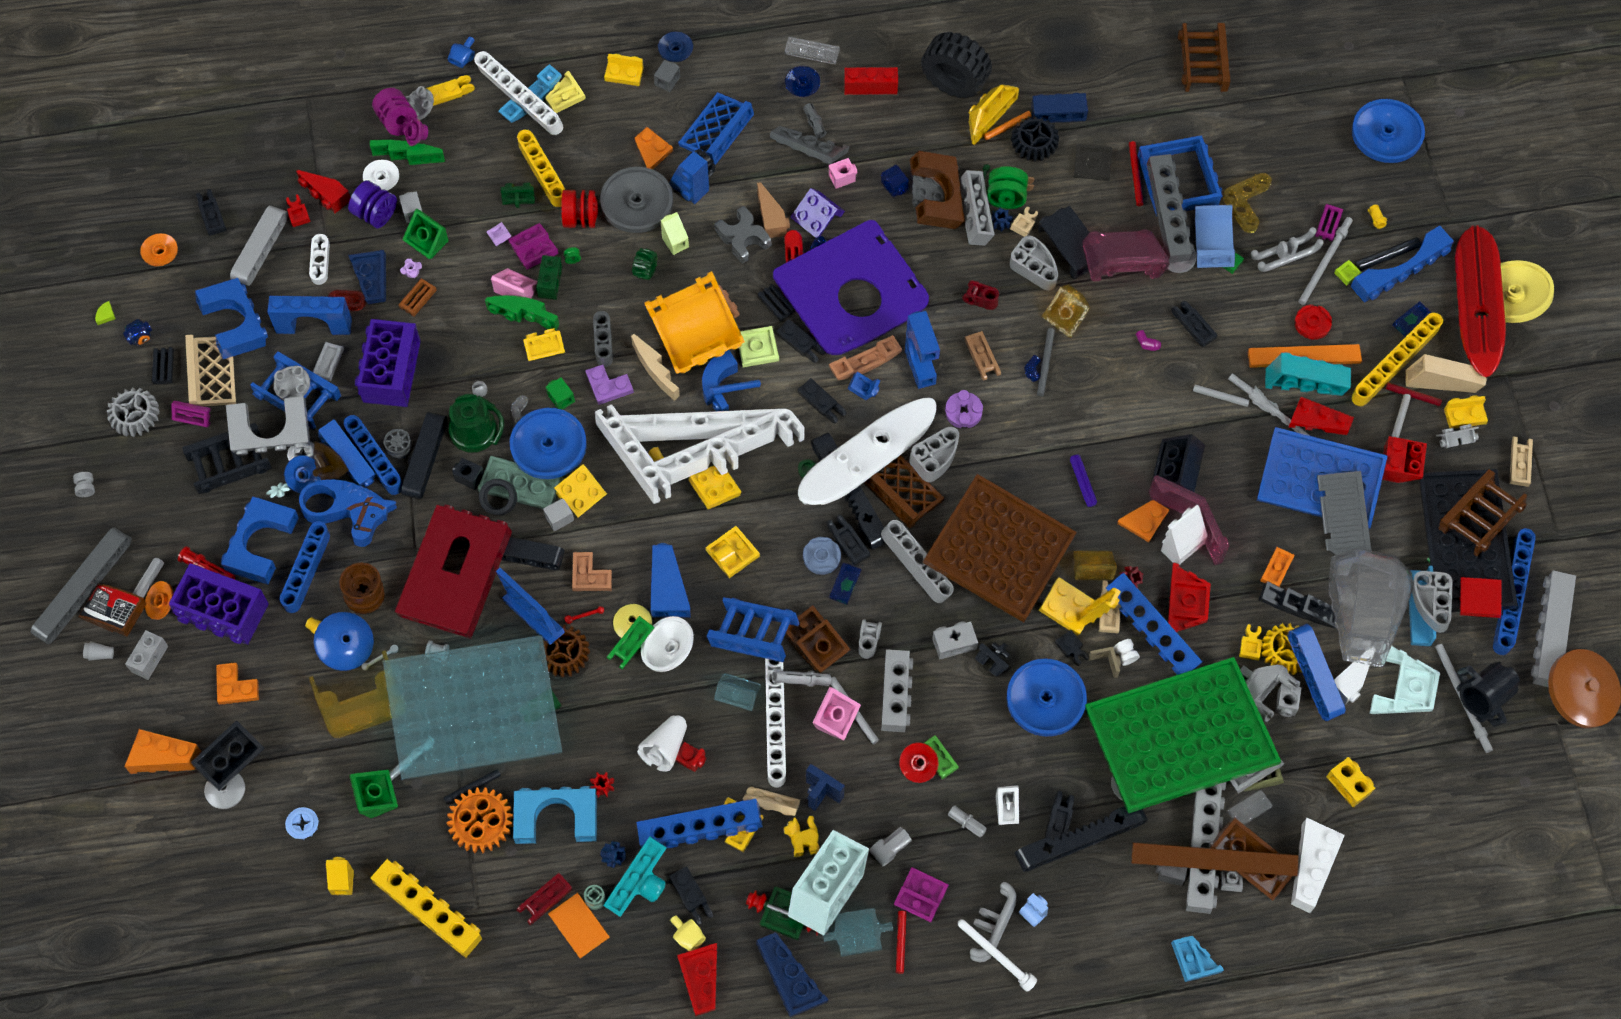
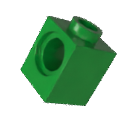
(560, 393)

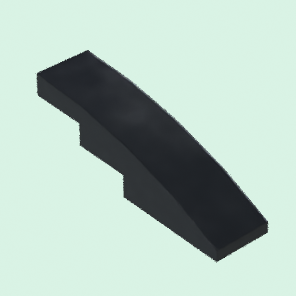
(1296, 604)

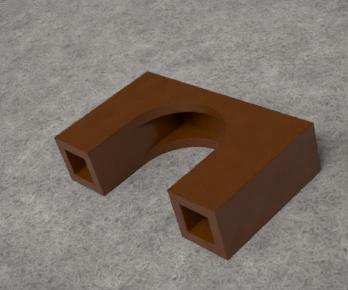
(945, 172)

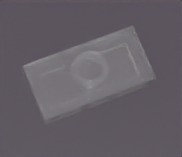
(1250, 807)

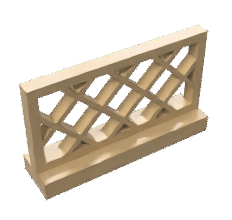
(194, 377)

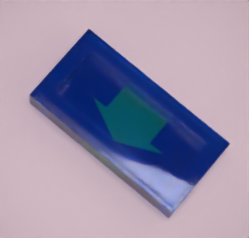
(1411, 318)
(845, 583)

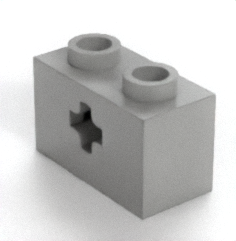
(948, 646)
(146, 655)

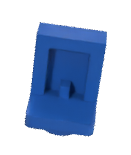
(863, 386)

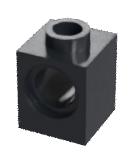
(470, 480)

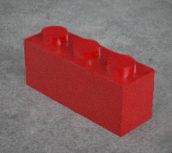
(870, 80)

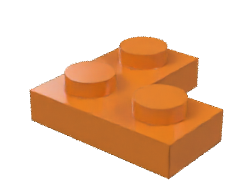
(234, 691)

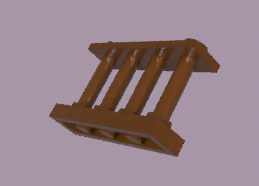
(1220, 49)
(1475, 495)

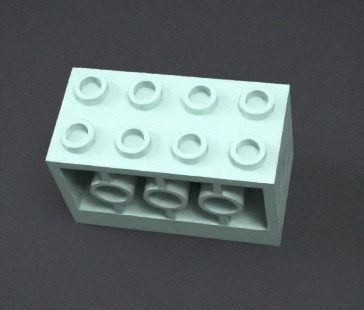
(828, 882)

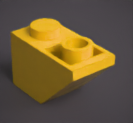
(339, 876)

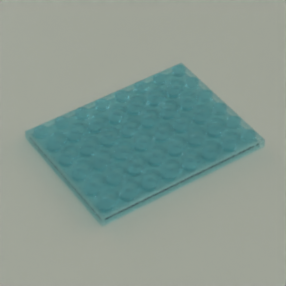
(471, 707)

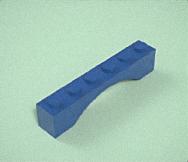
(1373, 281)

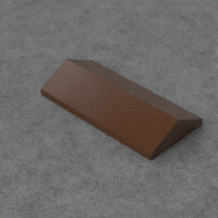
(1239, 837)

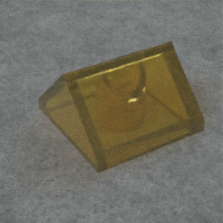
(1094, 565)

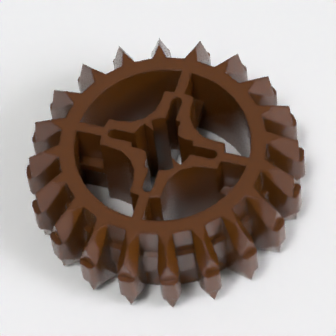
(575, 640)

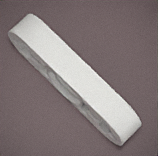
(315, 252)

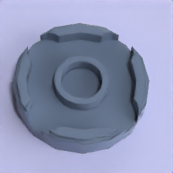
(821, 555)

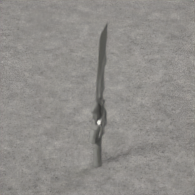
(1261, 401)

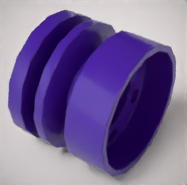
(372, 204)

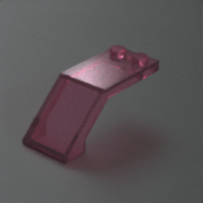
(1180, 499)

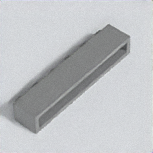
(1554, 622)

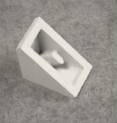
(1007, 805)

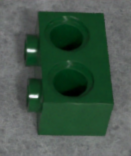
(549, 277)

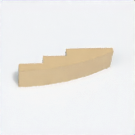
(653, 364)

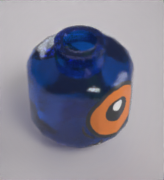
(137, 332)

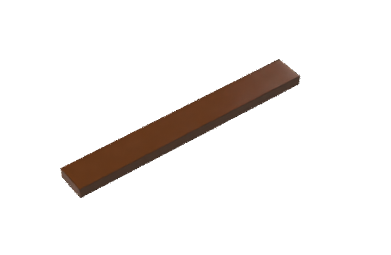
(1214, 859)

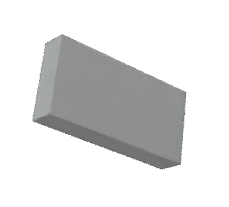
(328, 361)

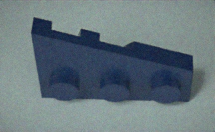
(371, 273)

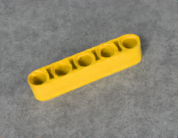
(540, 161)

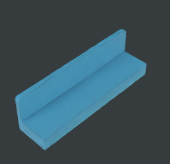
(1420, 631)

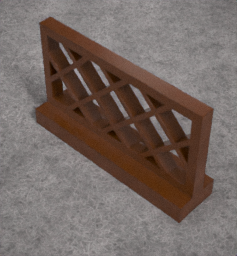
(894, 501)

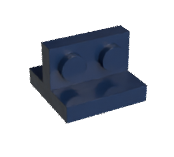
(822, 785)

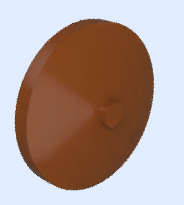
(1584, 688)

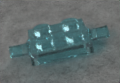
(858, 932)

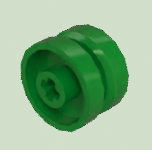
(1007, 187)

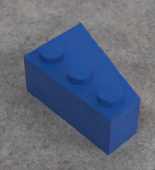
(691, 178)

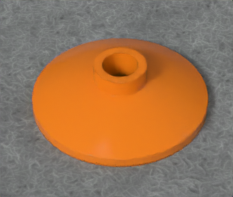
(156, 244)
(158, 600)

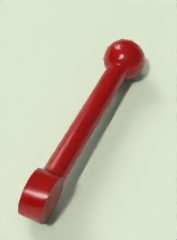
(568, 619)

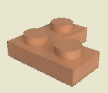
(586, 578)

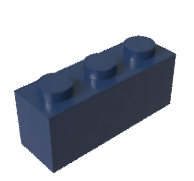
(1060, 107)

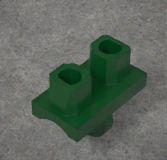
(517, 194)

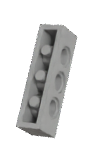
(976, 208)
(890, 720)

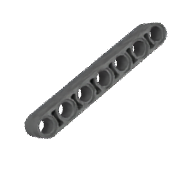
(80, 585)

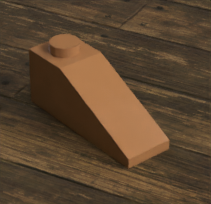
(772, 214)

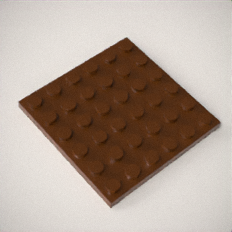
(999, 548)

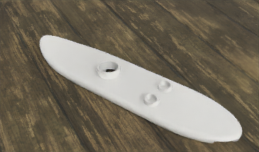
(865, 455)

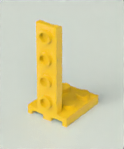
(1074, 608)

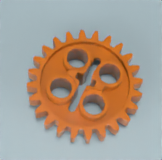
(469, 806)

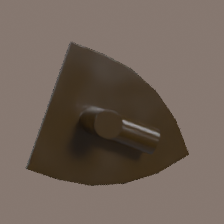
(328, 463)

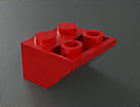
(1404, 460)

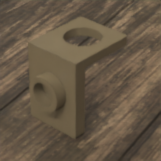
(1114, 660)

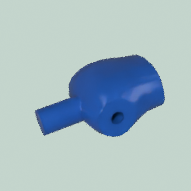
(461, 54)

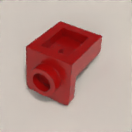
(691, 757)

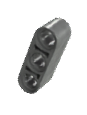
(603, 331)

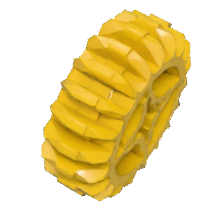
(1276, 658)

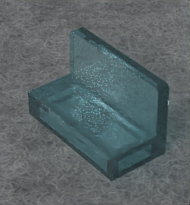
(737, 691)

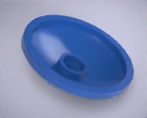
(340, 654)

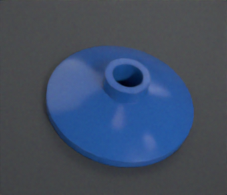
(300, 464)

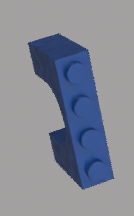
(233, 296)
(286, 309)
(921, 349)
(257, 515)

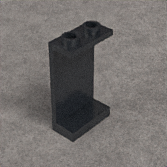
(1067, 234)

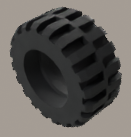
(956, 64)

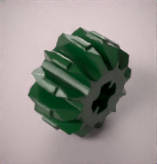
(644, 263)

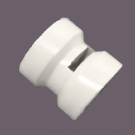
(1126, 651)

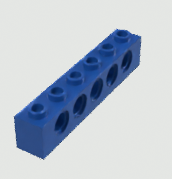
(1190, 661)
(709, 816)

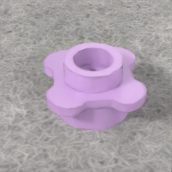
(411, 273)

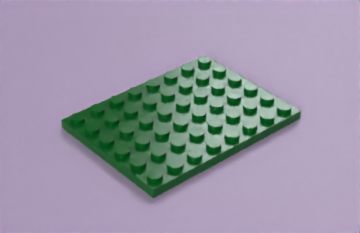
(1182, 734)

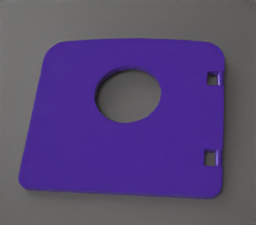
(816, 277)

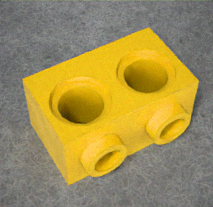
(1346, 785)

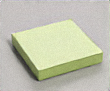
(758, 347)

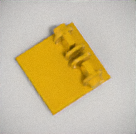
(580, 490)

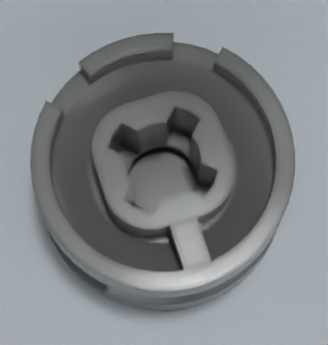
(398, 444)

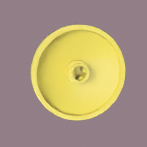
(1526, 290)

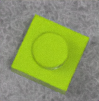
(1347, 272)

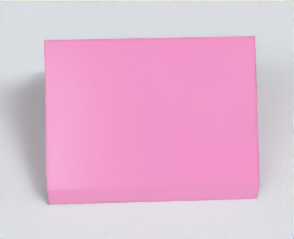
(513, 284)
(836, 714)

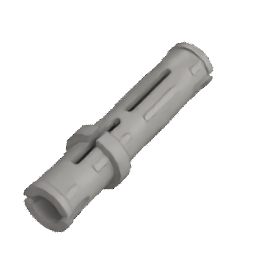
(808, 678)

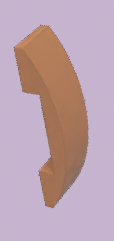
(867, 360)

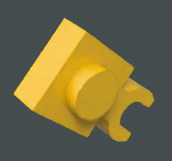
(1250, 645)

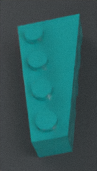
(1308, 375)

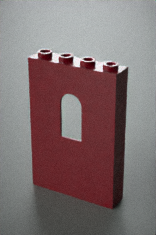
(450, 599)

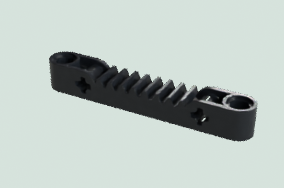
(857, 500)
(1033, 856)

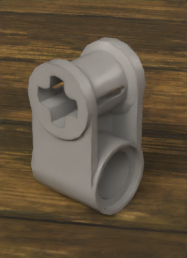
(869, 635)

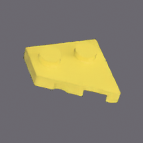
(565, 94)

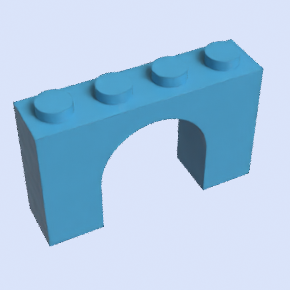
(530, 802)

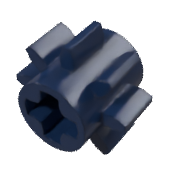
(1001, 219)
(613, 854)

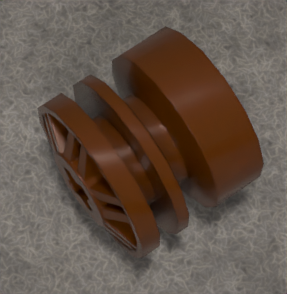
(358, 579)

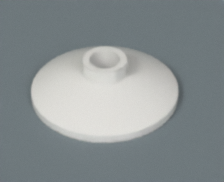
(382, 169)

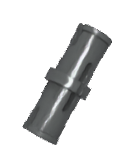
(814, 120)

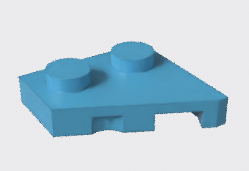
(1193, 959)

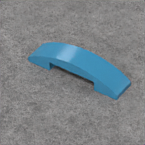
(546, 81)

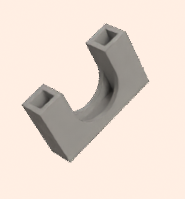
(294, 433)

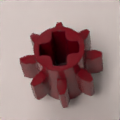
(1133, 574)

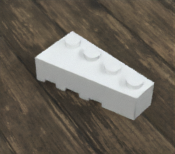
(1316, 856)

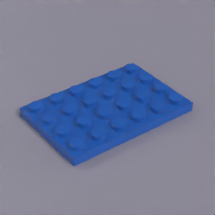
(1296, 461)

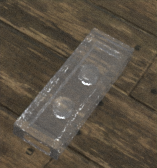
(812, 50)

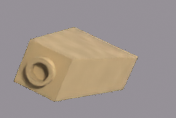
(1443, 374)

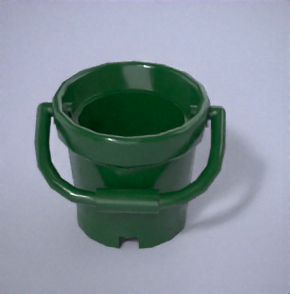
(472, 425)

